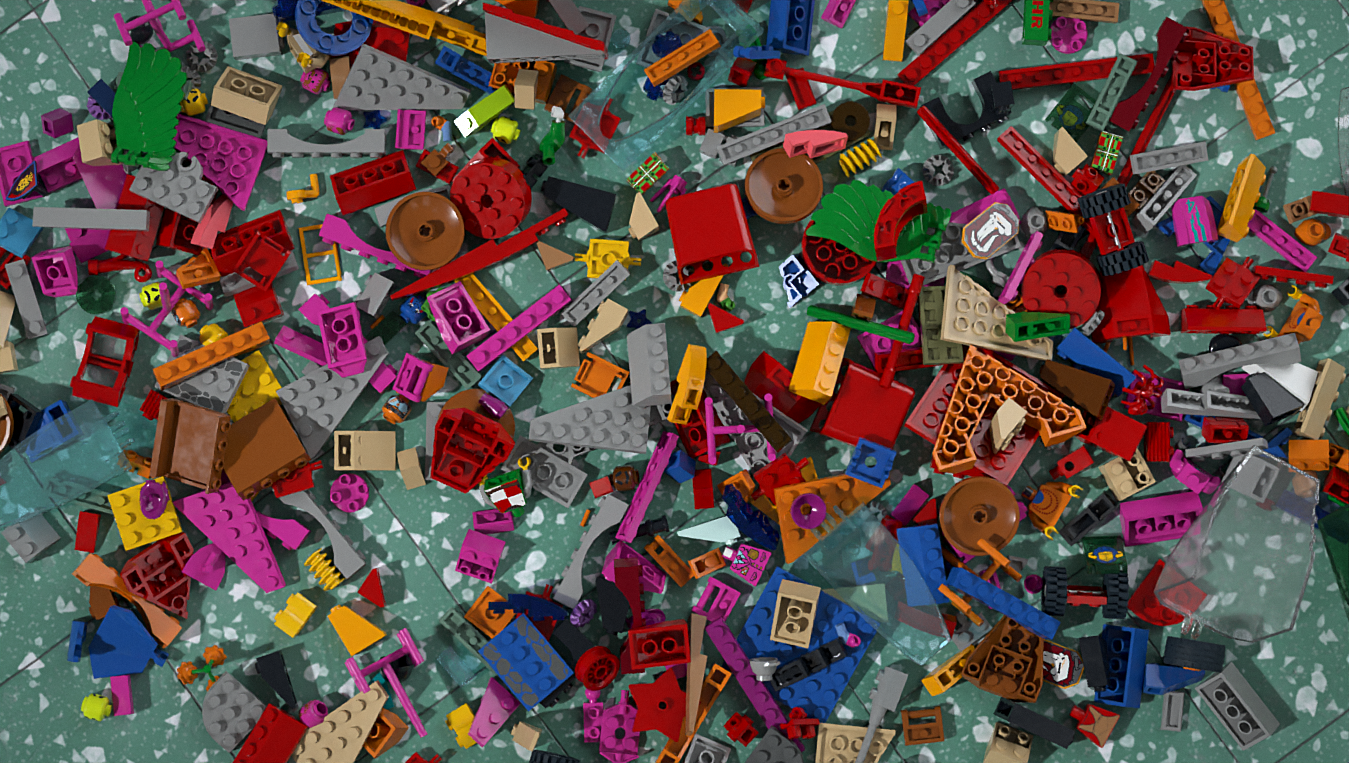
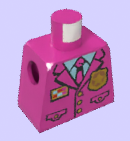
(747, 562)

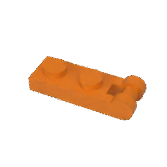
(670, 561)

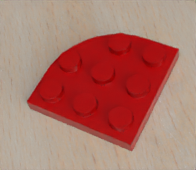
(1145, 603)

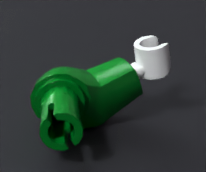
(554, 138)

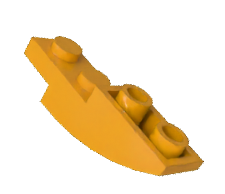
(691, 380)

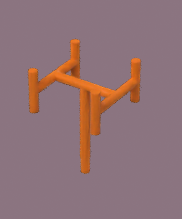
(998, 561)

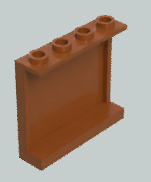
(190, 444)
(262, 450)

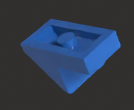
(1281, 438)

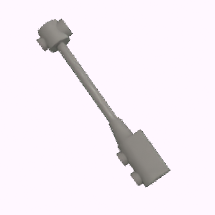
(883, 698)

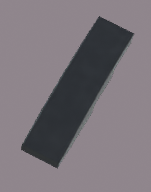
(808, 663)

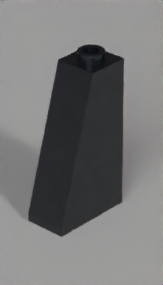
(584, 202)
(1034, 723)

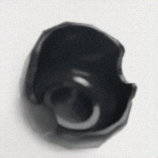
(141, 33)

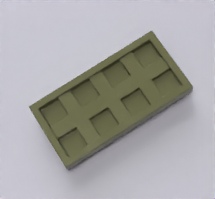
(931, 315)

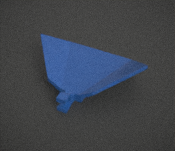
(122, 645)

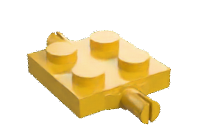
(603, 254)

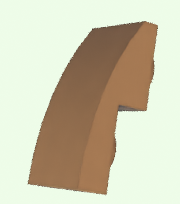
(339, 71)
(1146, 187)
(1298, 210)

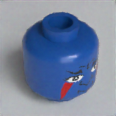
(412, 310)

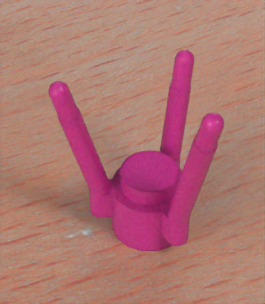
(676, 186)

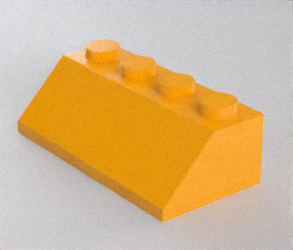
(1241, 199)
(819, 360)

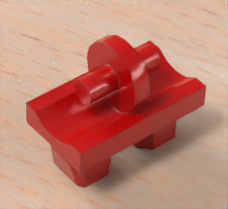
(799, 723)

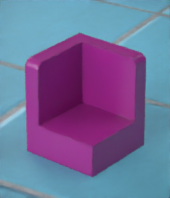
(57, 123)

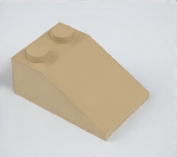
(795, 613)

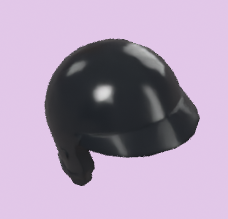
(401, 668)

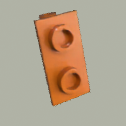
(1064, 221)
(140, 462)

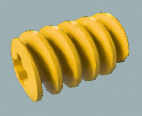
(859, 157)
(323, 570)

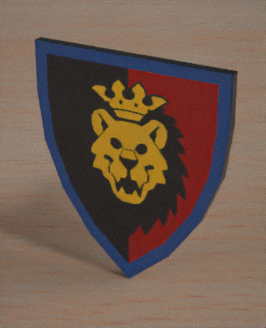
(26, 184)

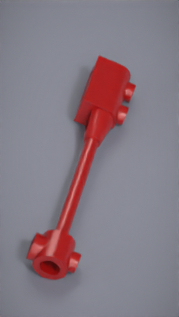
(886, 91)

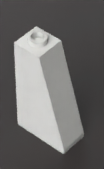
(1293, 377)

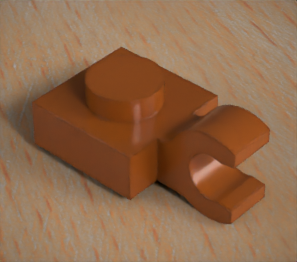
(436, 161)

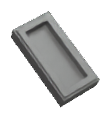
(1172, 711)

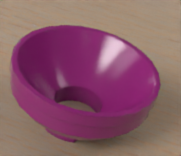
(816, 514)

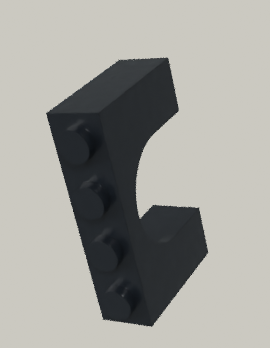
(983, 124)
(578, 645)

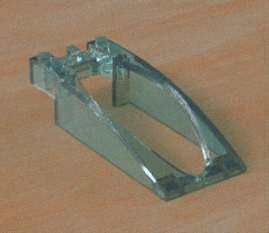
(627, 149)

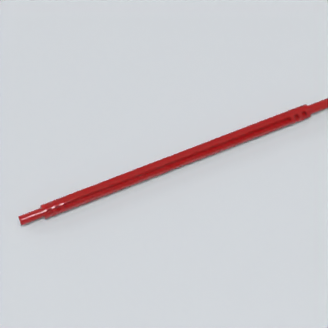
(1140, 147)

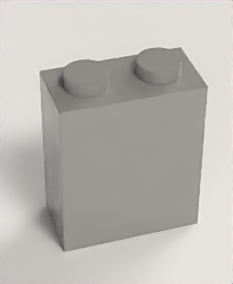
(255, 37)

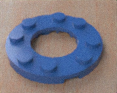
(325, 42)

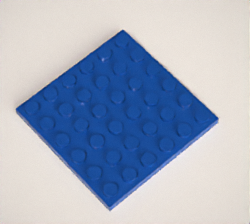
(823, 688)

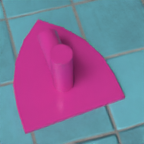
(207, 566)

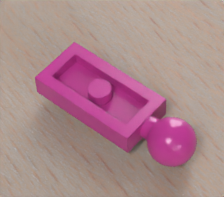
(592, 716)

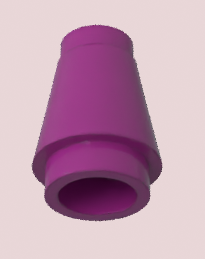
(493, 406)

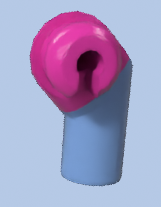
(847, 638)

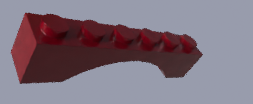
(1168, 38)
(627, 581)

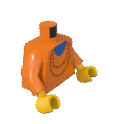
(1303, 319)
(1048, 504)

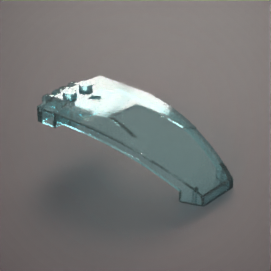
(61, 463)
(879, 582)

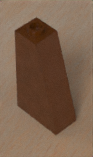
(1081, 387)

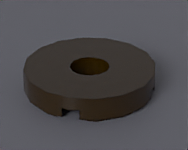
(858, 112)

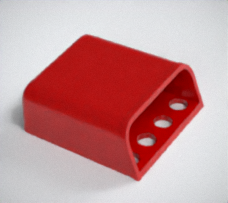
(708, 228)
(864, 408)

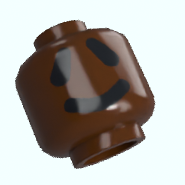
(625, 478)

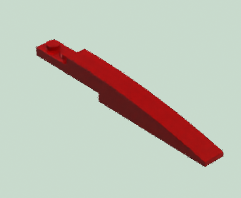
(482, 257)

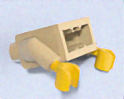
(303, 53)

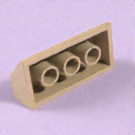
(1317, 411)

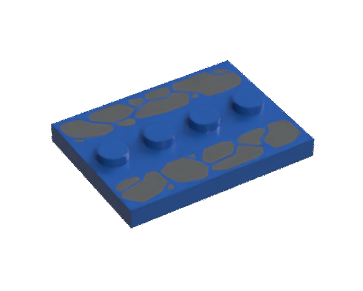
(526, 662)

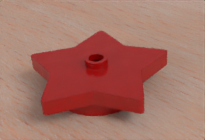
(647, 699)

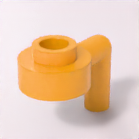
(297, 196)

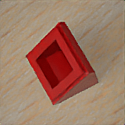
(601, 486)

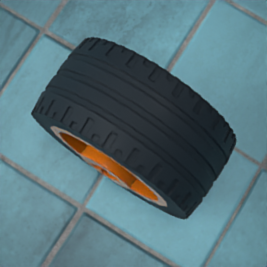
(1194, 654)

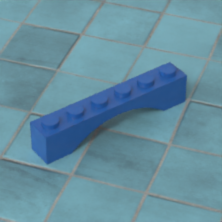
(1003, 602)

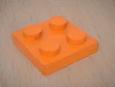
(484, 619)

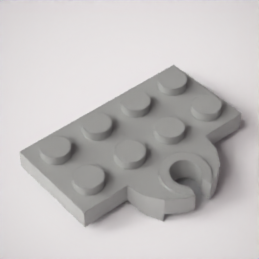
(177, 188)
(549, 469)

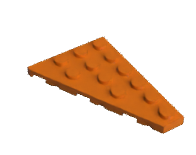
(833, 490)

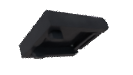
(25, 422)

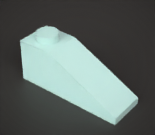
(717, 530)

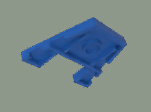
(1217, 248)

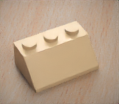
(246, 95)

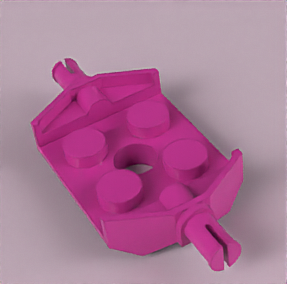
(617, 716)

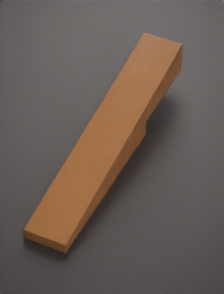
(695, 669)

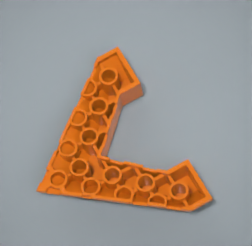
(989, 383)

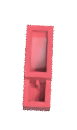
(814, 142)
(213, 222)

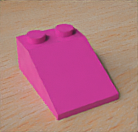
(457, 317)
(652, 578)

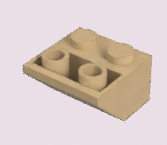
(97, 142)
(558, 348)
(1006, 424)
(1126, 476)
(1008, 745)

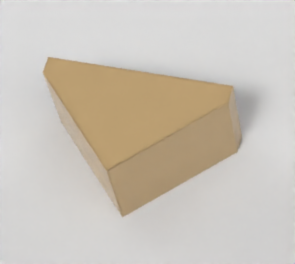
(525, 89)
(8, 359)
(411, 468)

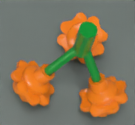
(188, 672)

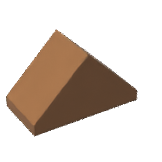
(553, 257)

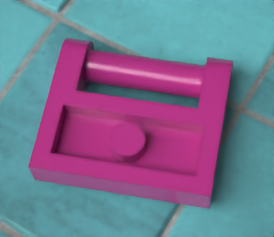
(408, 374)
(722, 604)

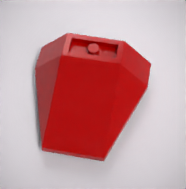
(1210, 62)
(1130, 307)
(771, 377)

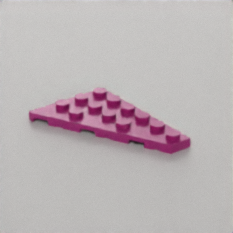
(227, 156)
(236, 531)

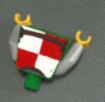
(508, 490)

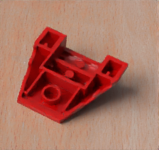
(381, 37)
(467, 448)

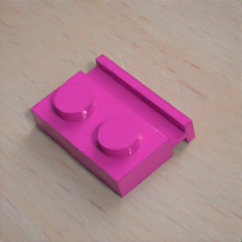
(410, 129)

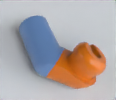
(443, 125)

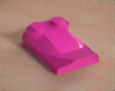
(968, 213)
(343, 339)

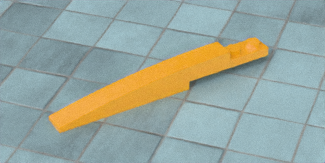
(418, 22)

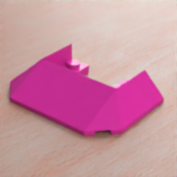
(104, 183)

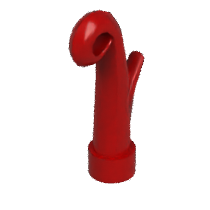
(117, 264)

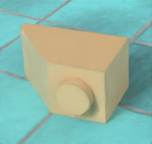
(885, 126)

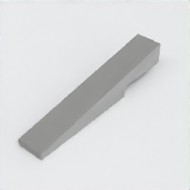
(91, 218)
(1207, 404)

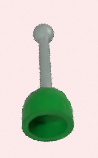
(1263, 203)

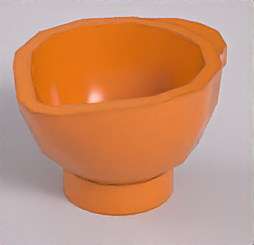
(1312, 232)

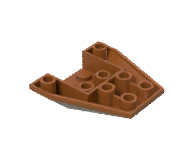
(1007, 662)

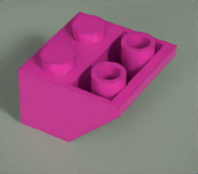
(480, 556)

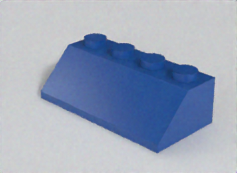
(790, 26)
(1092, 359)
(925, 551)
(1126, 664)

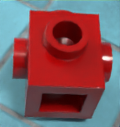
(1086, 180)
(738, 726)

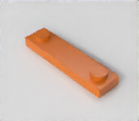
(682, 57)

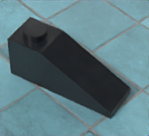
(276, 675)

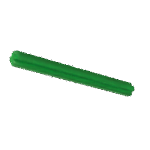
(860, 324)

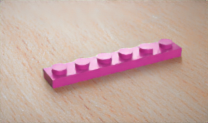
(647, 486)

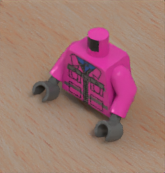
(1192, 474)

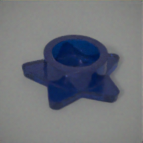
(369, 119)
(635, 316)

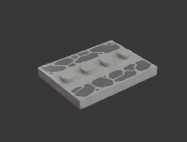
(211, 387)

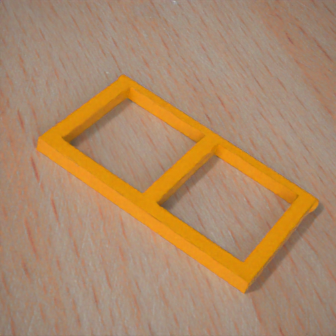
(305, 256)

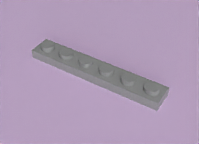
(772, 134)

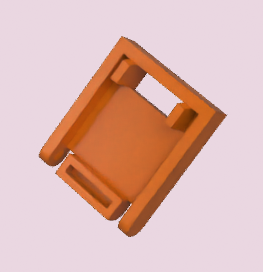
(598, 376)

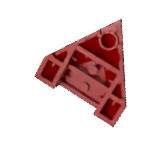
(158, 573)

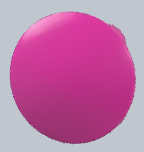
(1068, 35)
(349, 492)

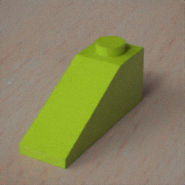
(484, 111)

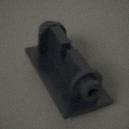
(534, 166)

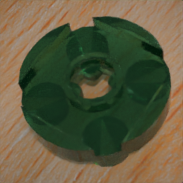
(88, 303)

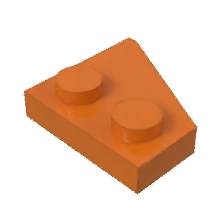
(198, 271)
(742, 482)

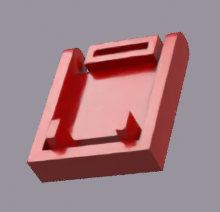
(264, 258)

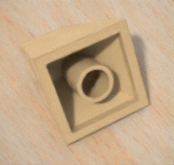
(1066, 152)
(642, 221)

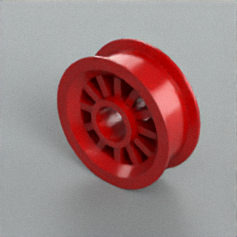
(597, 668)

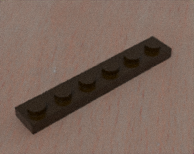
(747, 402)

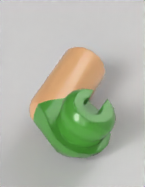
(723, 299)

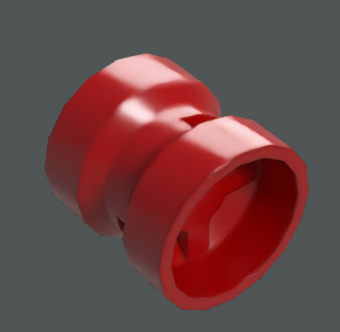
(695, 125)

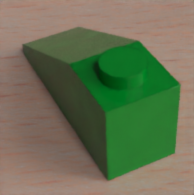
(1035, 325)

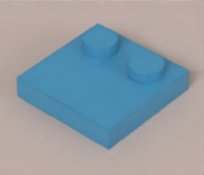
(17, 232)
(505, 381)

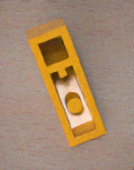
(895, 30)
(700, 295)
(947, 673)

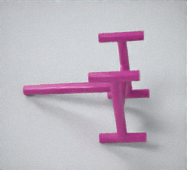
(152, 17)
(167, 304)
(712, 431)
(414, 655)

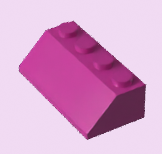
(1158, 518)

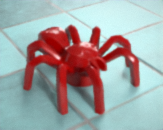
(1143, 391)

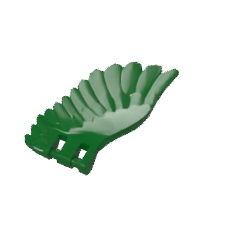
(148, 108)
(851, 219)

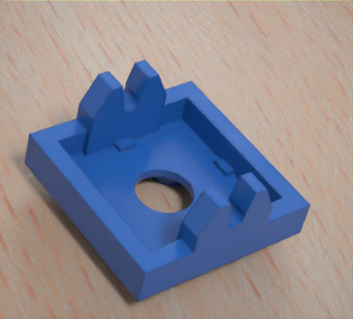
(872, 475)

